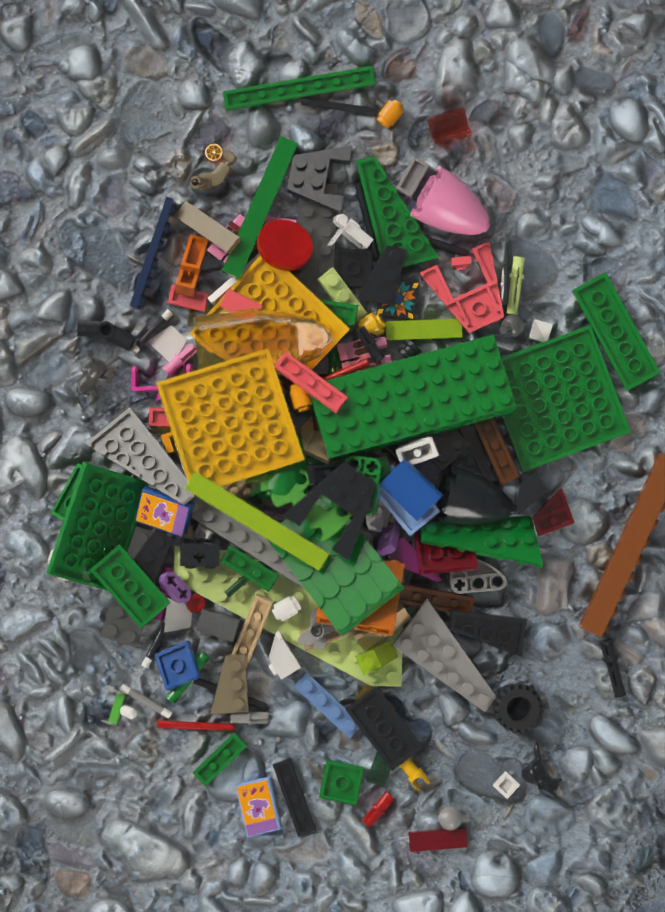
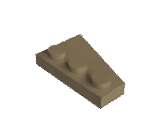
(232, 686)

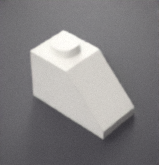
(417, 450)
(282, 658)

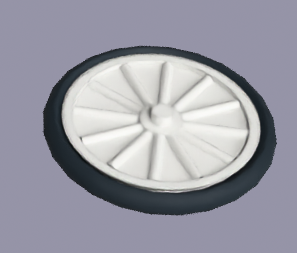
(504, 284)

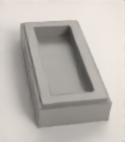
(412, 177)

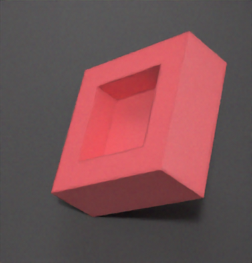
(460, 263)

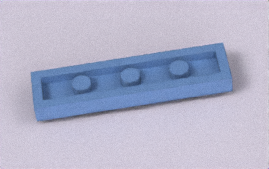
(326, 704)

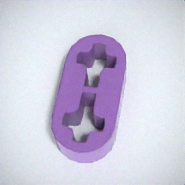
(175, 586)

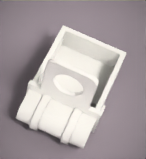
(351, 231)

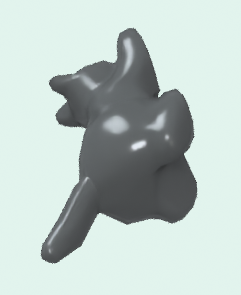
(92, 371)

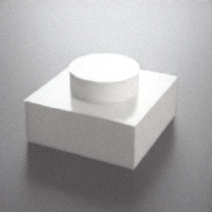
(506, 785)

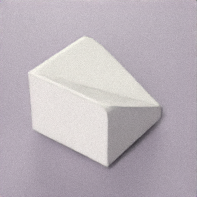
(540, 331)

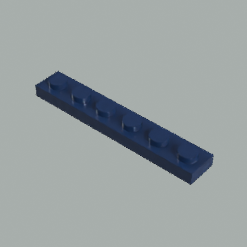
(157, 244)

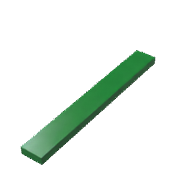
(299, 88)
(260, 207)

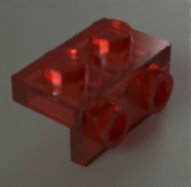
(448, 126)

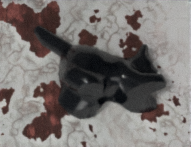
(537, 773)

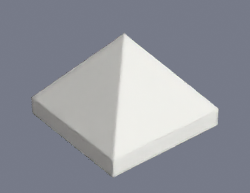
(202, 532)

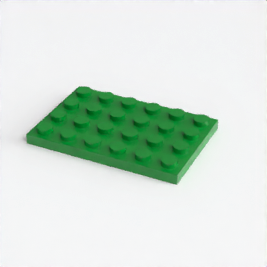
(95, 523)

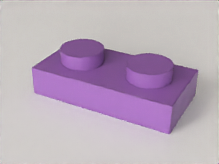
(388, 539)

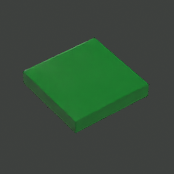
(341, 782)

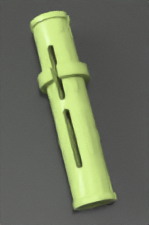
(515, 285)

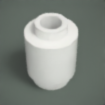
(286, 608)

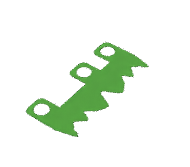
(320, 517)

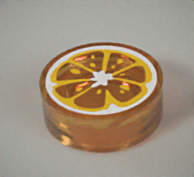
(213, 152)

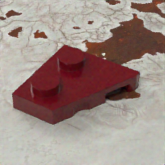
(553, 514)

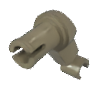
(213, 179)

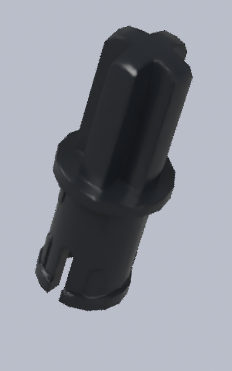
(369, 344)

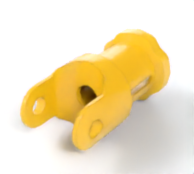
(413, 772)

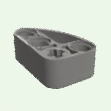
(484, 571)

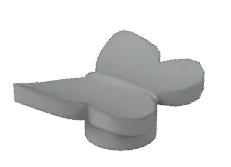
(315, 635)

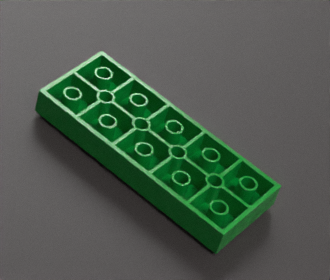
(415, 398)

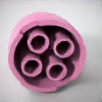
(450, 205)

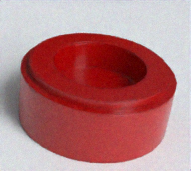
(196, 603)

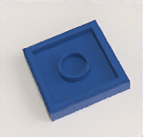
(178, 665)

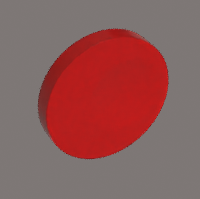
(284, 245)

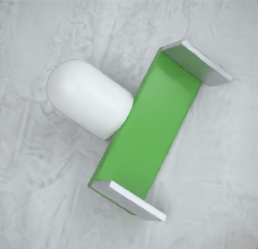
(118, 708)

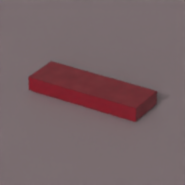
(437, 839)

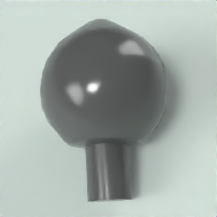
(512, 325)

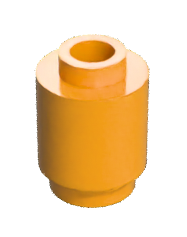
(390, 113)
(300, 399)

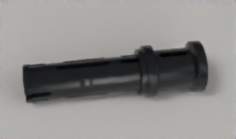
(610, 658)

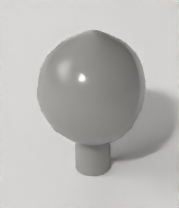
(451, 818)

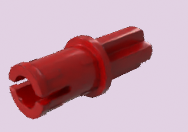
(378, 809)

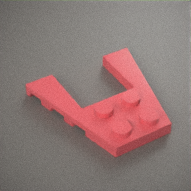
(477, 307)

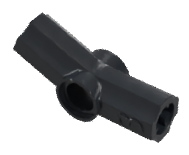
(93, 329)

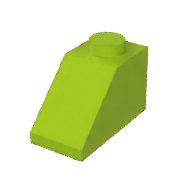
(376, 657)

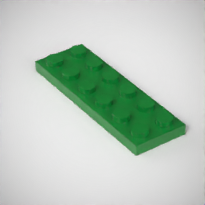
(615, 331)

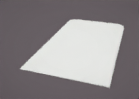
(168, 342)
(177, 616)

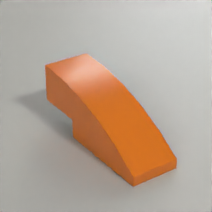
(191, 265)

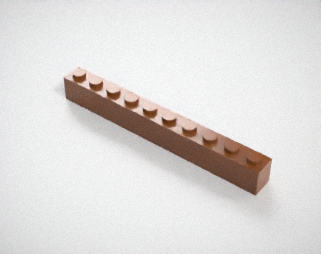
(627, 552)

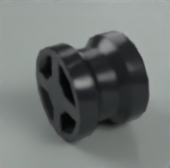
(409, 350)

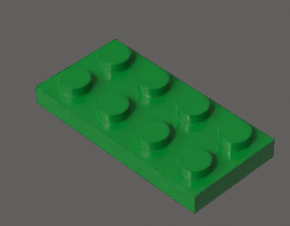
(130, 586)

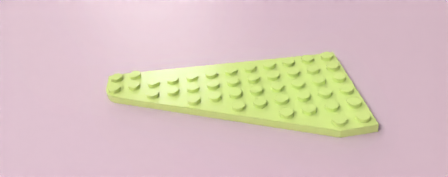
(339, 653)

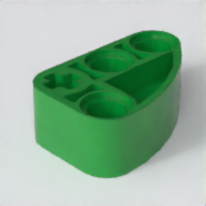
(375, 476)

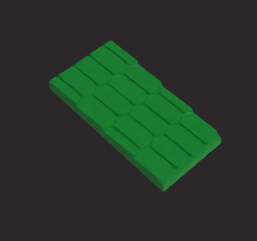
(342, 588)

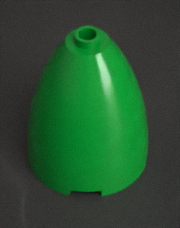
(283, 479)

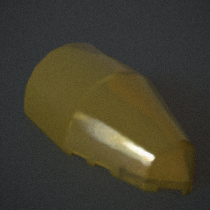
(250, 330)

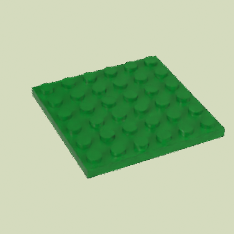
(561, 399)

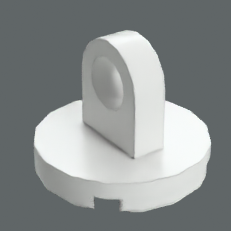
(380, 519)

